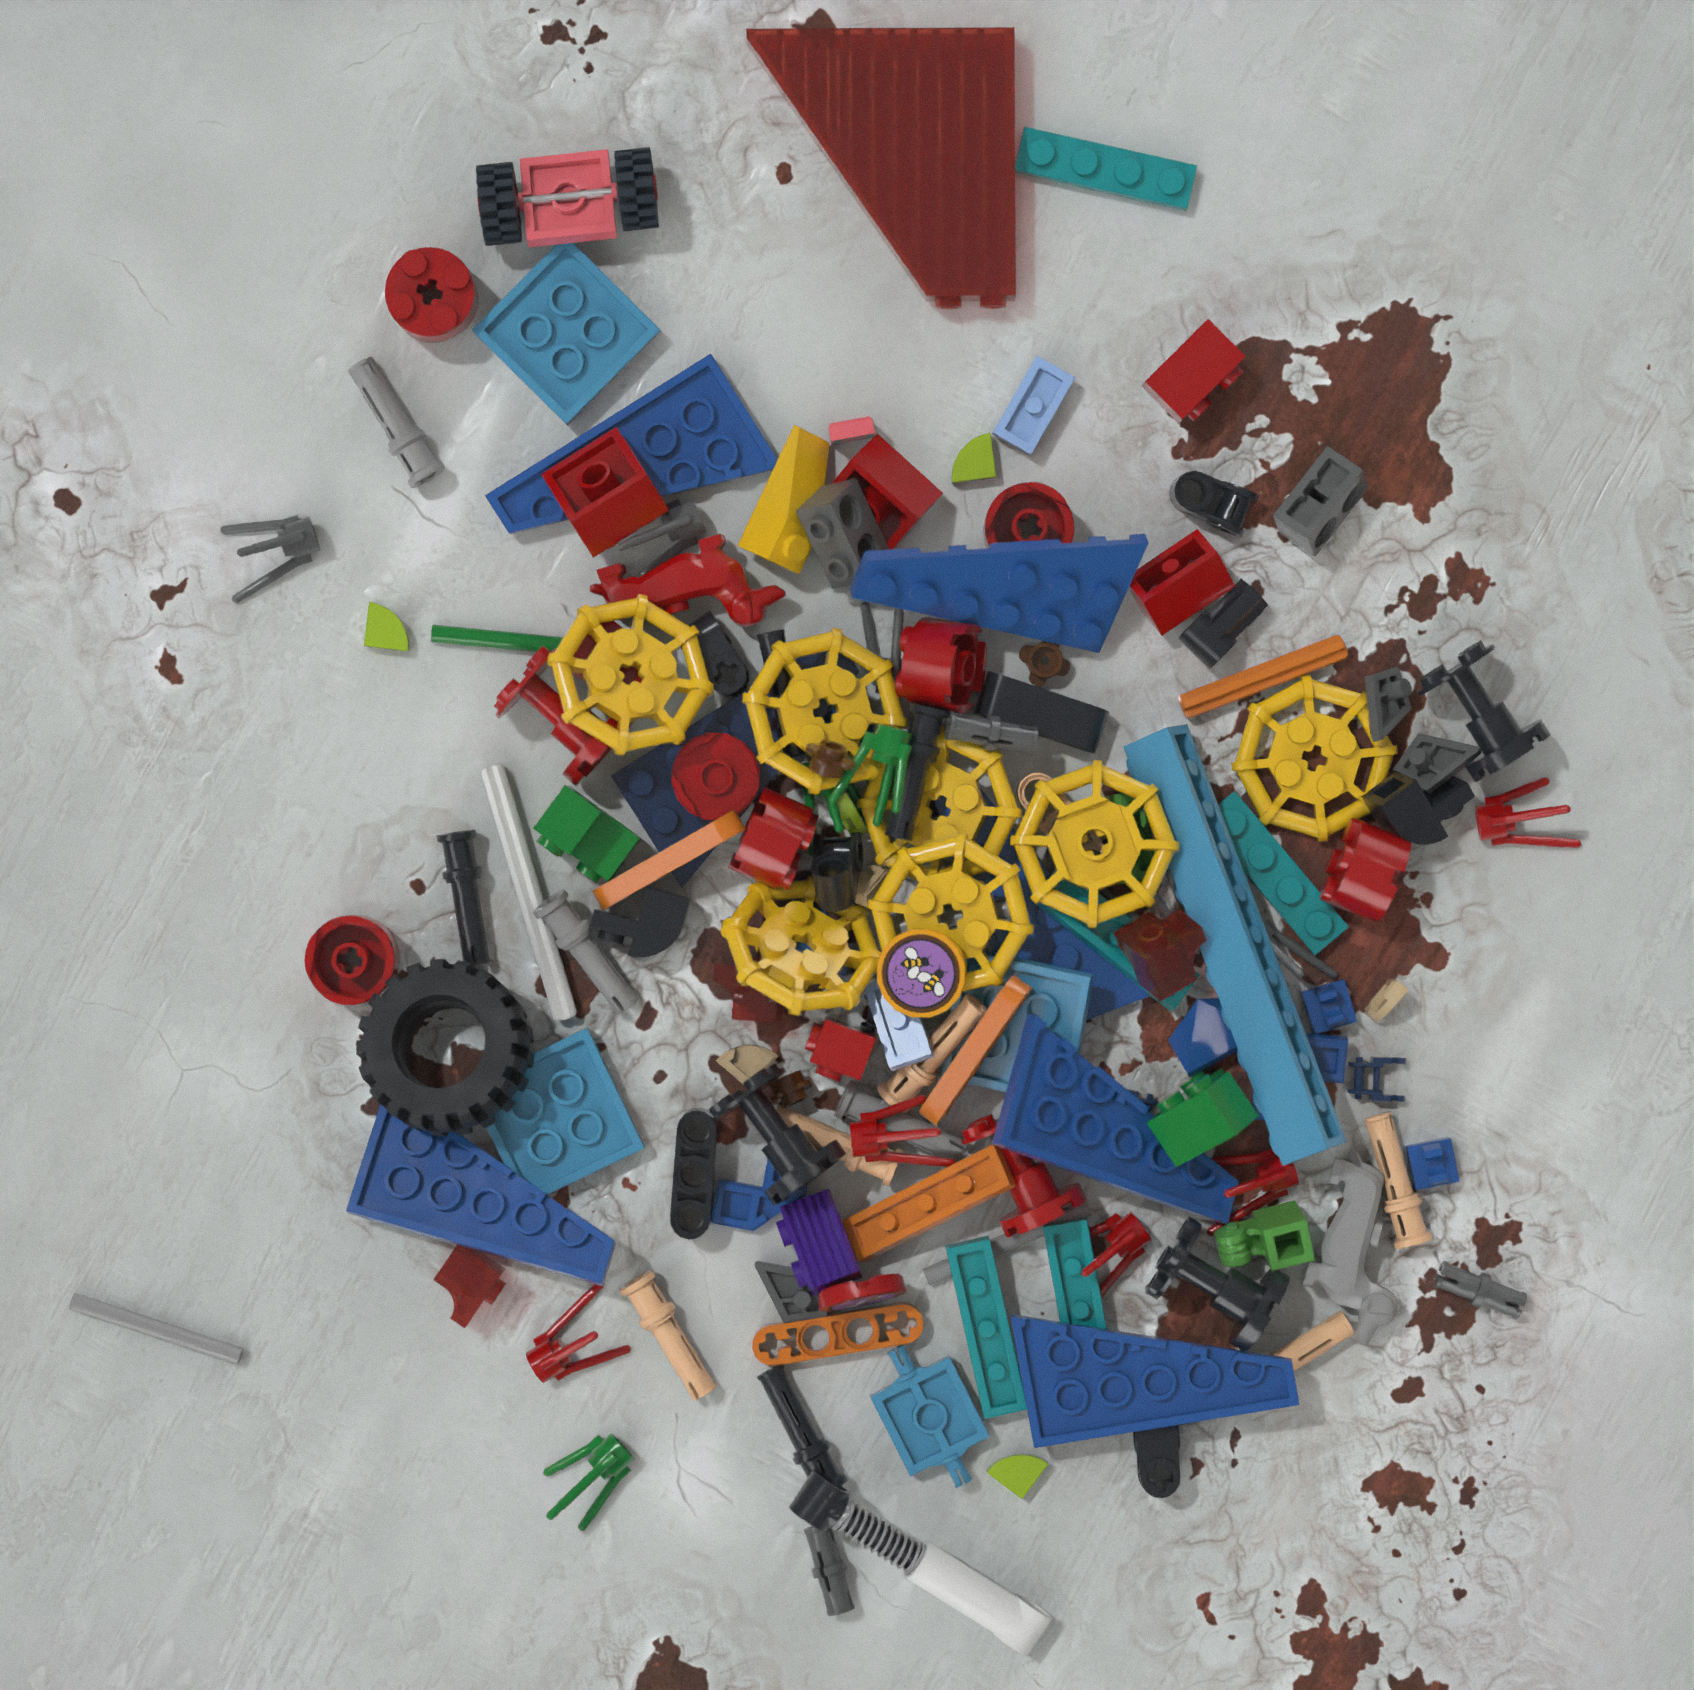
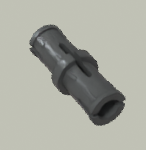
(991, 733)
(1480, 1290)
(829, 1571)

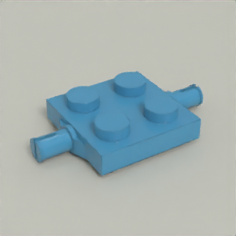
(929, 1415)

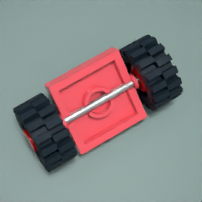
(567, 197)

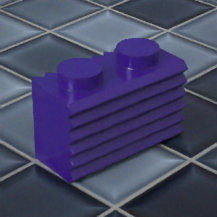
(819, 1242)

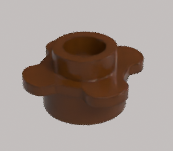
(1038, 672)
(829, 759)
(790, 1089)

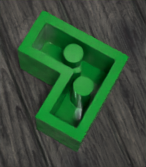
(587, 833)
(1201, 1116)

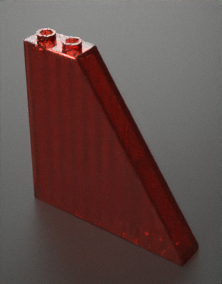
(919, 140)

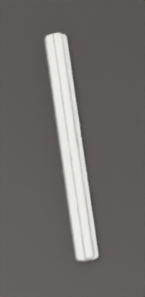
(528, 891)

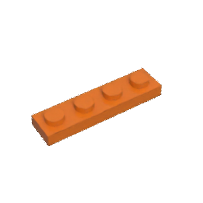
(929, 1203)

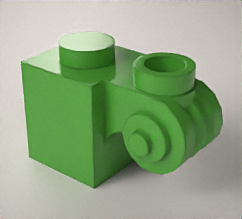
(1274, 1232)

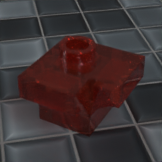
(1162, 951)
(747, 1001)
(470, 1281)

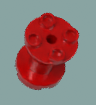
(546, 701)
(1035, 1191)

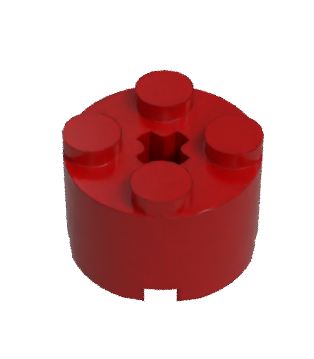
(418, 272)
(1026, 501)
(941, 664)
(772, 839)
(1365, 870)
(339, 937)

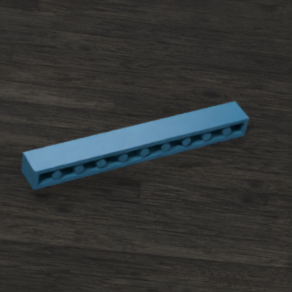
(1237, 950)

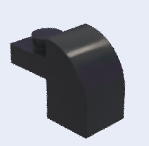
(1412, 813)
(656, 928)

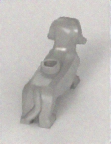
(1347, 1244)

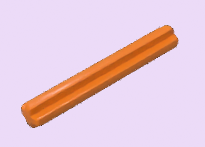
(1263, 676)

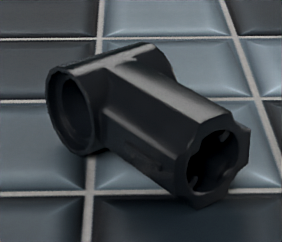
(1217, 629)

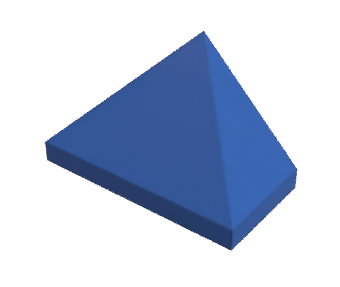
(1202, 1037)

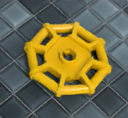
(654, 666)
(803, 695)
(1291, 770)
(963, 799)
(1117, 856)
(965, 894)
(795, 969)

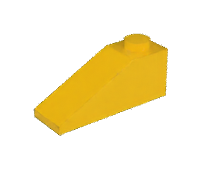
(774, 525)

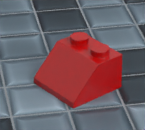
(892, 487)
(605, 492)

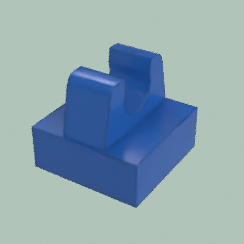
(1328, 1006)
(1432, 1163)

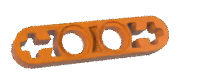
(669, 860)
(975, 1050)
(836, 1326)

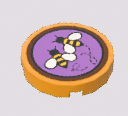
(921, 972)

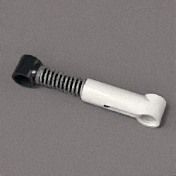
(1008, 1616)

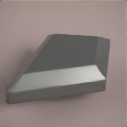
(1386, 701)
(1435, 760)
(789, 1299)

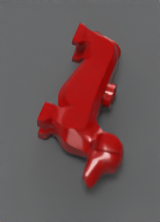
(693, 577)

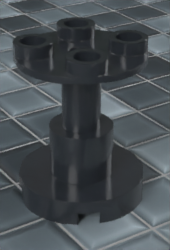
(1491, 724)
(786, 1147)
(1231, 1293)

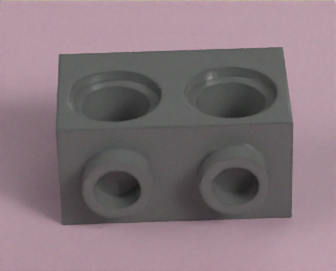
(1321, 501)
(840, 529)

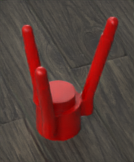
(1497, 820)
(871, 1137)
(1269, 1175)
(1126, 1238)
(552, 1357)

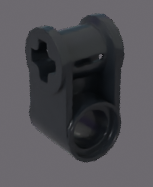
(1215, 503)
(717, 652)
(836, 870)
(1155, 1448)

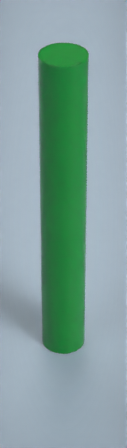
(493, 638)

